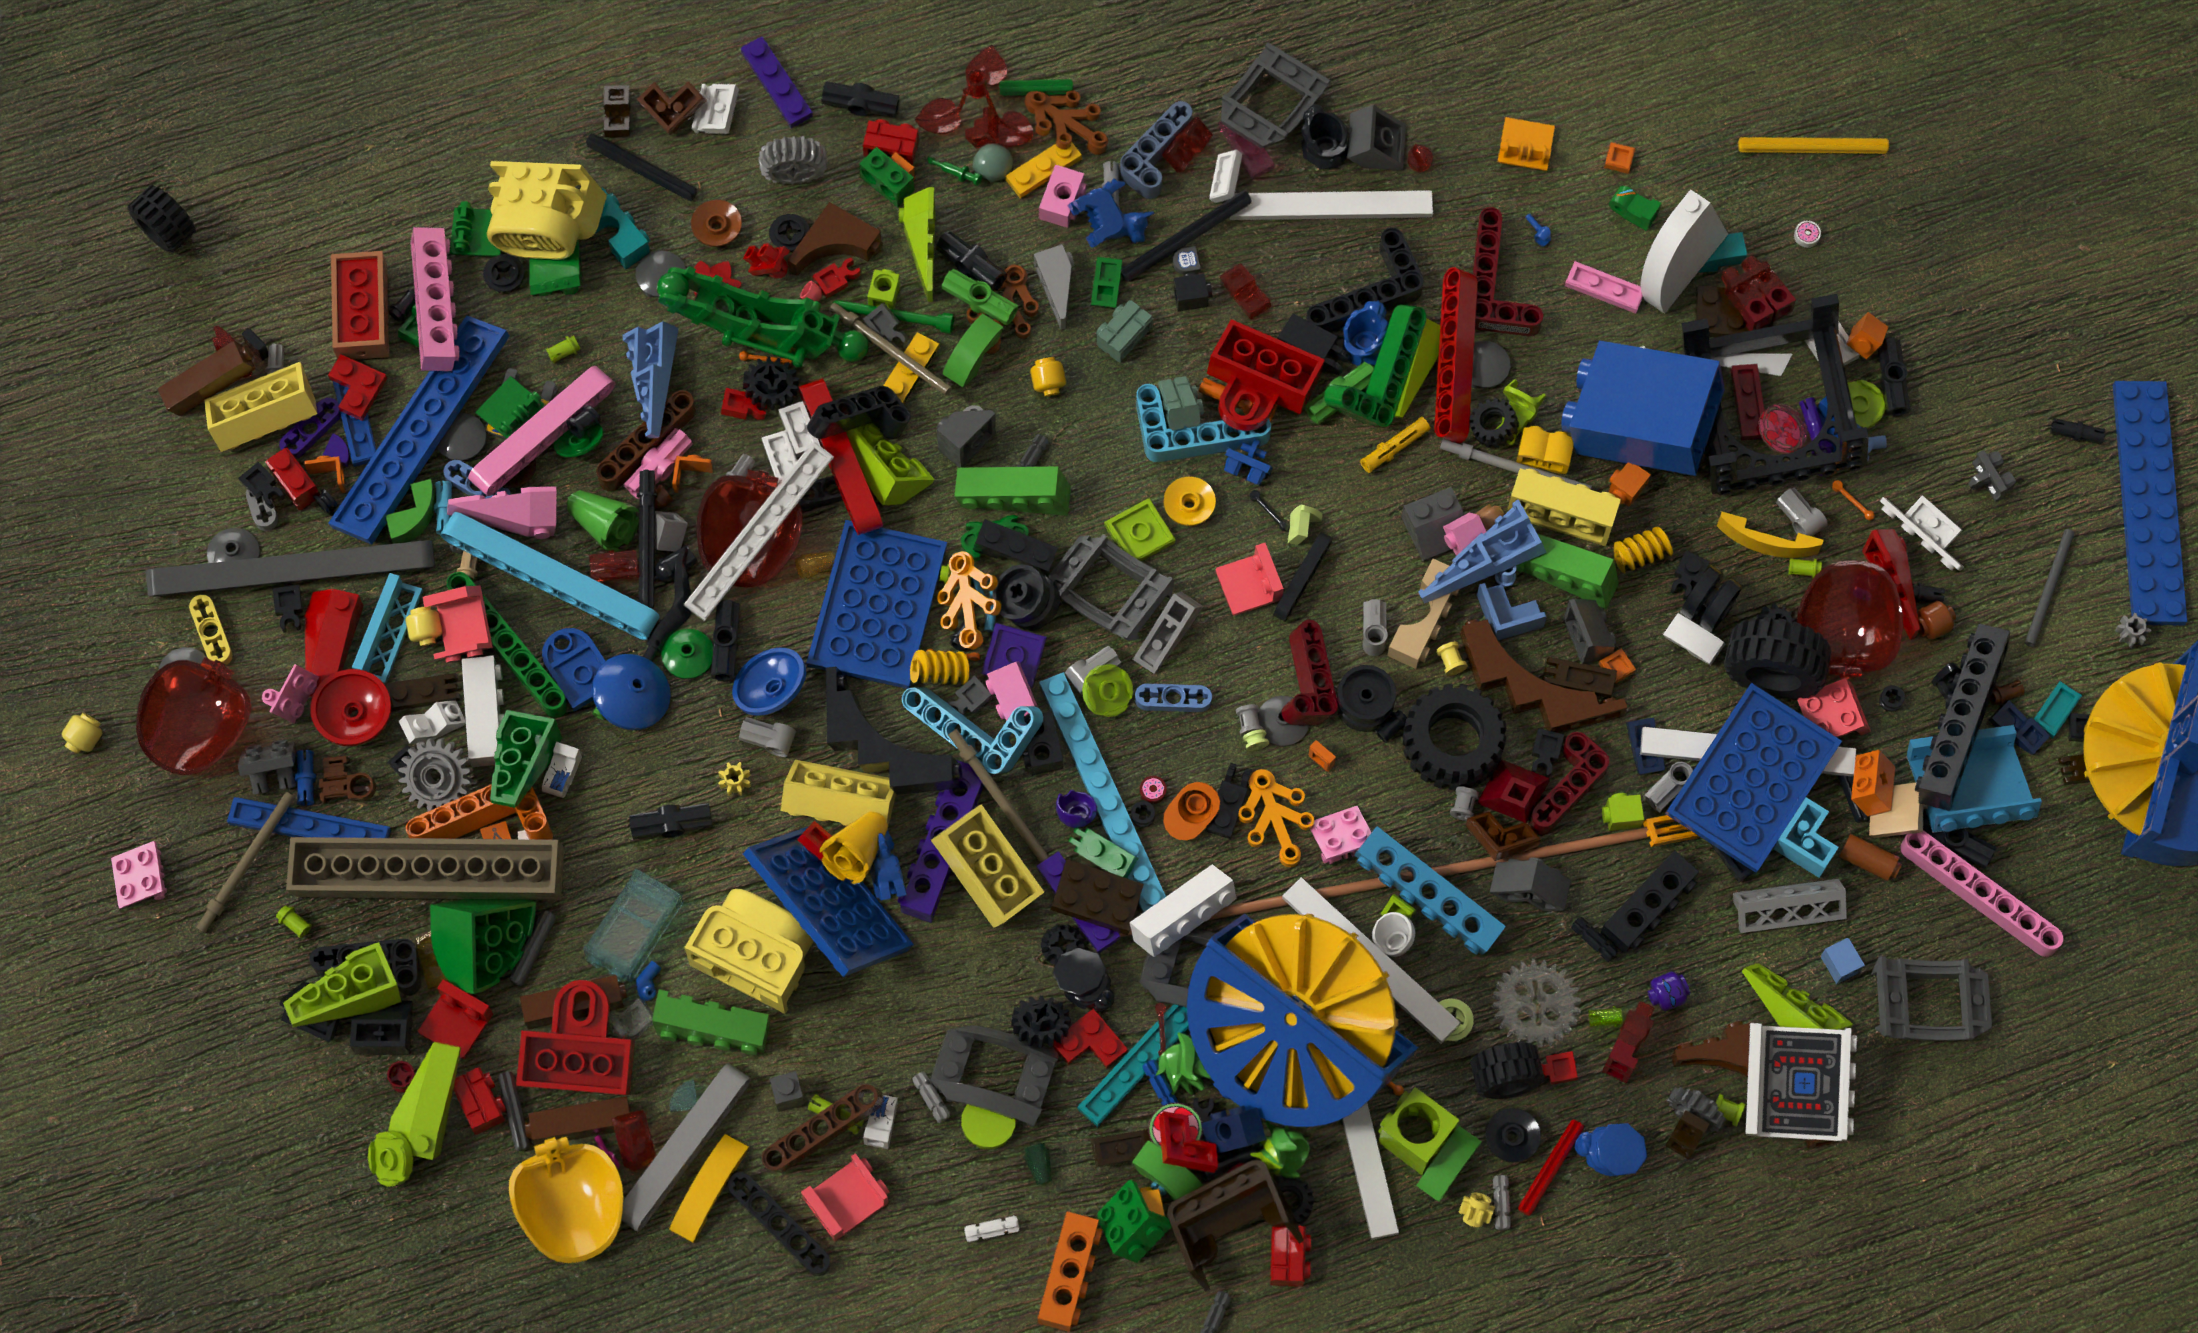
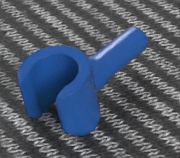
(1543, 233)

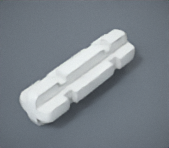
(991, 1229)

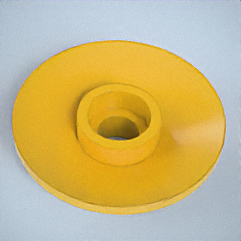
(1189, 490)

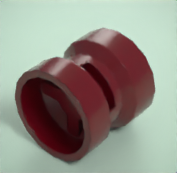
(398, 1073)

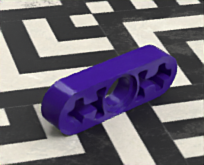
(310, 439)

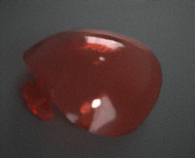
(725, 513)
(1858, 615)
(191, 715)

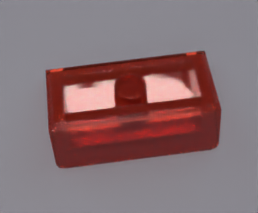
(634, 1139)

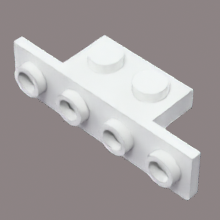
(1930, 525)

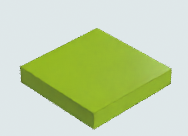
(1140, 531)

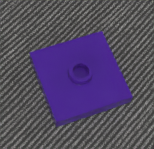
(1014, 645)

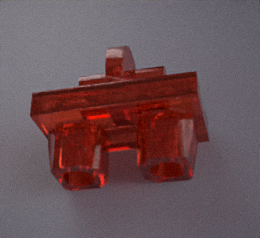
(614, 565)

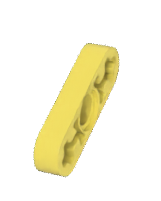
(201, 624)

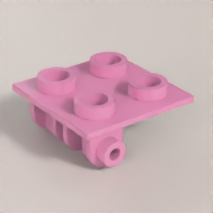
(292, 697)
(1340, 834)
(138, 875)

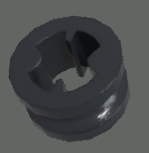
(325, 501)
(1900, 696)
(1150, 811)

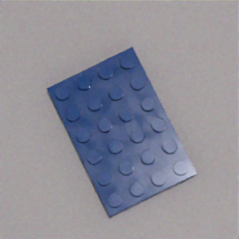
(877, 604)
(1753, 777)
(835, 913)

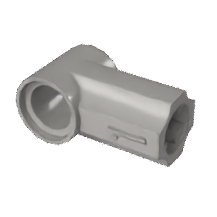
(1803, 517)
(1374, 626)
(1080, 669)
(774, 738)
(1667, 787)

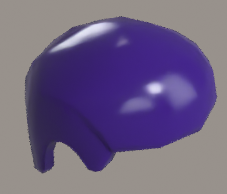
(1076, 809)

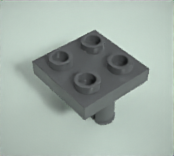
(258, 759)

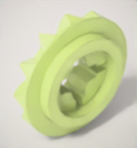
(1463, 1015)

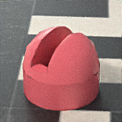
(811, 291)

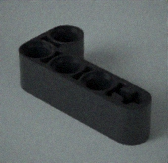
(859, 409)
(392, 950)

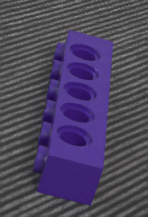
(925, 904)

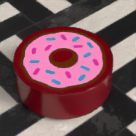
(1153, 789)

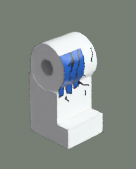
(561, 770)
(881, 1124)

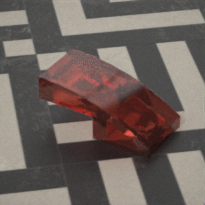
(1186, 144)
(1245, 291)

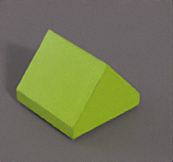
(1397, 905)

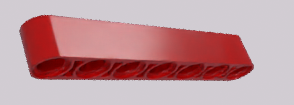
(1455, 355)
(844, 465)

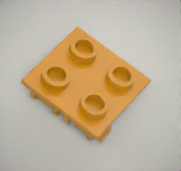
(1526, 144)

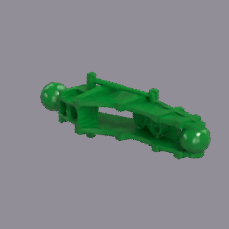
(803, 328)

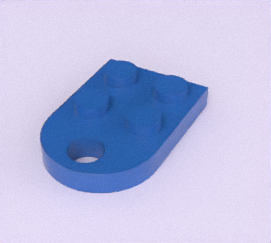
(574, 666)

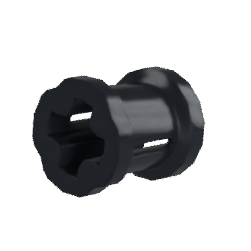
(583, 421)

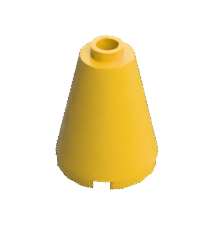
(854, 848)

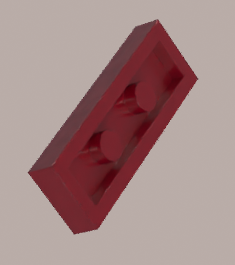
(1747, 399)

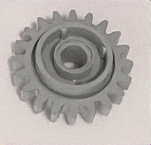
(419, 776)

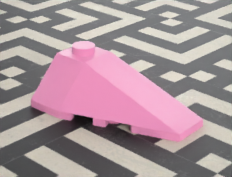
(527, 513)

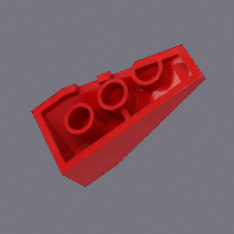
(1890, 553)
(330, 630)

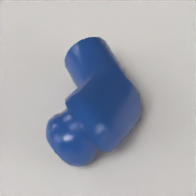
(645, 982)

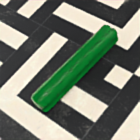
(1023, 87)

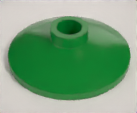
(571, 446)
(687, 665)

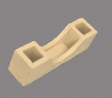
(1412, 640)

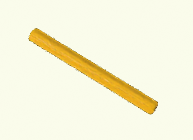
(1813, 145)

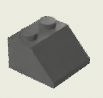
(1376, 139)
(965, 434)
(1426, 522)
(1588, 630)

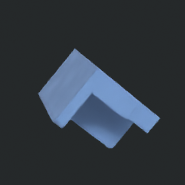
(1508, 620)

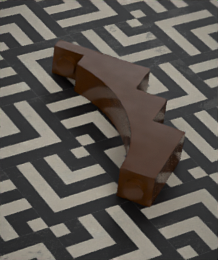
(1560, 707)

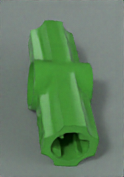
(993, 303)
(1358, 378)

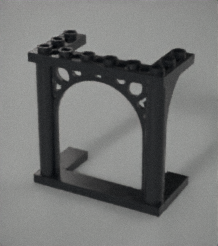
(1851, 442)

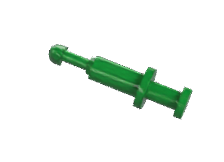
(962, 173)

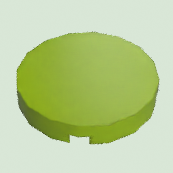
(1867, 403)
(1107, 690)
(986, 1128)
(390, 1158)

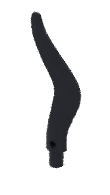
(677, 614)

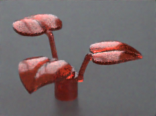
(983, 70)

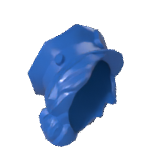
(1365, 333)
(1612, 1149)

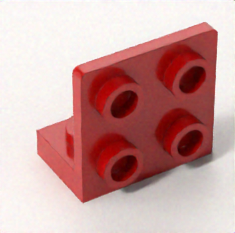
(456, 1018)

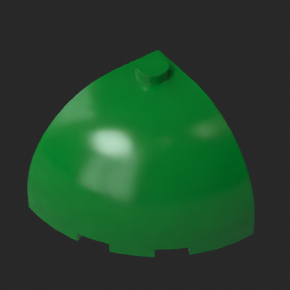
(479, 939)

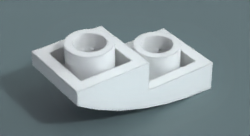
(1694, 639)

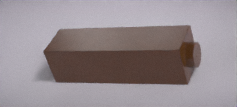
(207, 378)
(539, 1007)
(576, 1120)

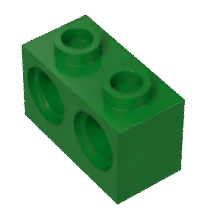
(886, 177)

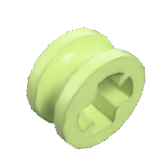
(1256, 740)

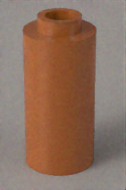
(1870, 857)

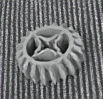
(793, 160)

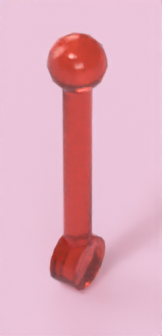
(1160, 1009)

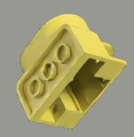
(541, 210)
(751, 947)

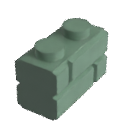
(1124, 330)
(1180, 403)

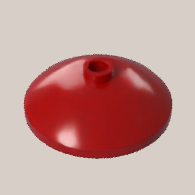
(340, 696)

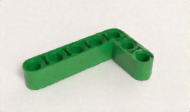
(1389, 375)

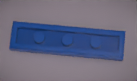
(358, 432)

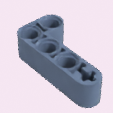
(1154, 141)

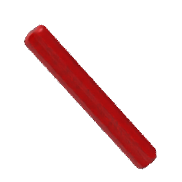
(1551, 1167)

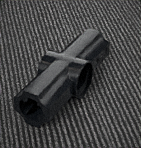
(860, 99)
(971, 260)
(1894, 389)
(725, 654)
(670, 821)
(1970, 847)

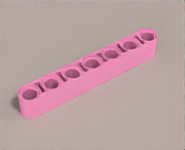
(540, 431)
(1986, 905)

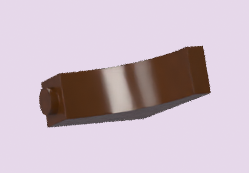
(835, 234)

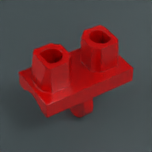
(767, 260)

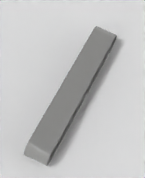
(683, 1146)

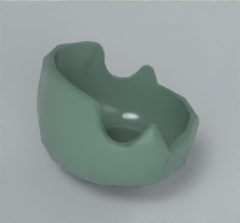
(993, 162)

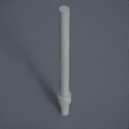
(1466, 451)

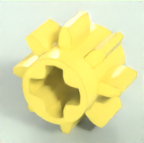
(734, 787)
(1476, 1209)

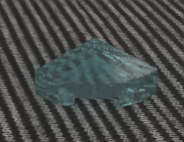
(684, 1097)

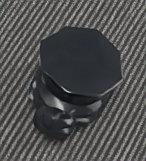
(1324, 138)
(1084, 979)

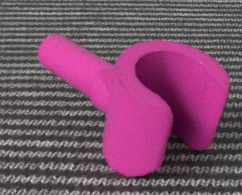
(601, 1145)

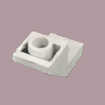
(436, 722)

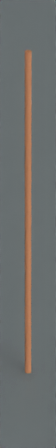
(1444, 870)

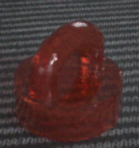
(1419, 158)

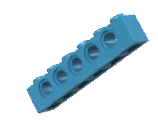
(1444, 892)

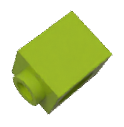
(880, 279)

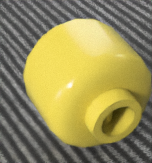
(423, 625)
(82, 733)

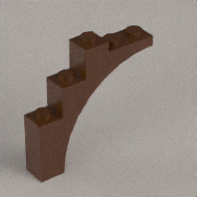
(1729, 1054)

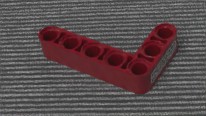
(1486, 280)

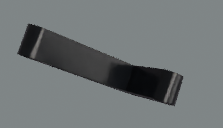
(1395, 285)

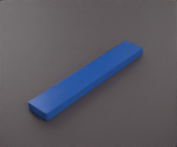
(301, 823)

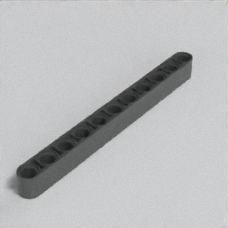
(290, 568)

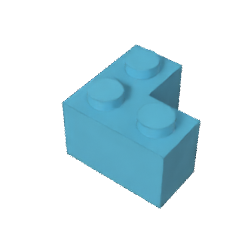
(1802, 843)

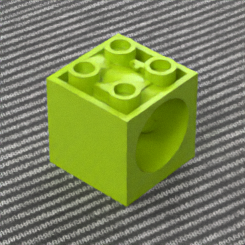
(1417, 1155)

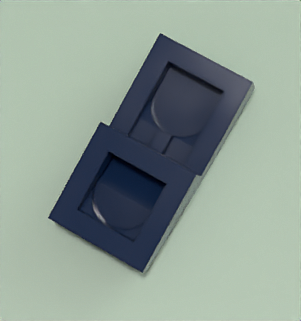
(2029, 734)
(1643, 763)

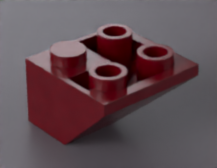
(1513, 791)

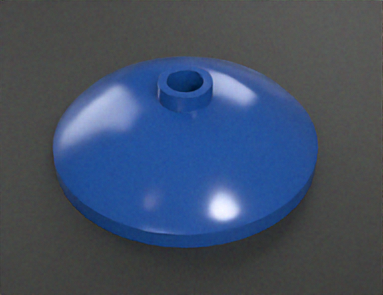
(769, 681)
(621, 701)

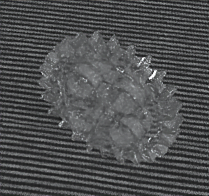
(1560, 1002)

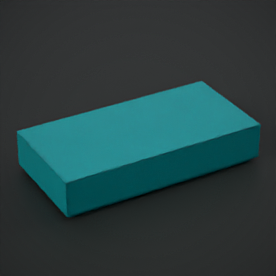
(2057, 708)

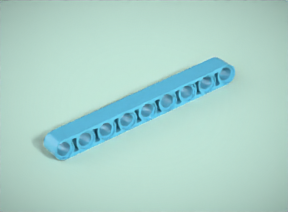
(550, 575)

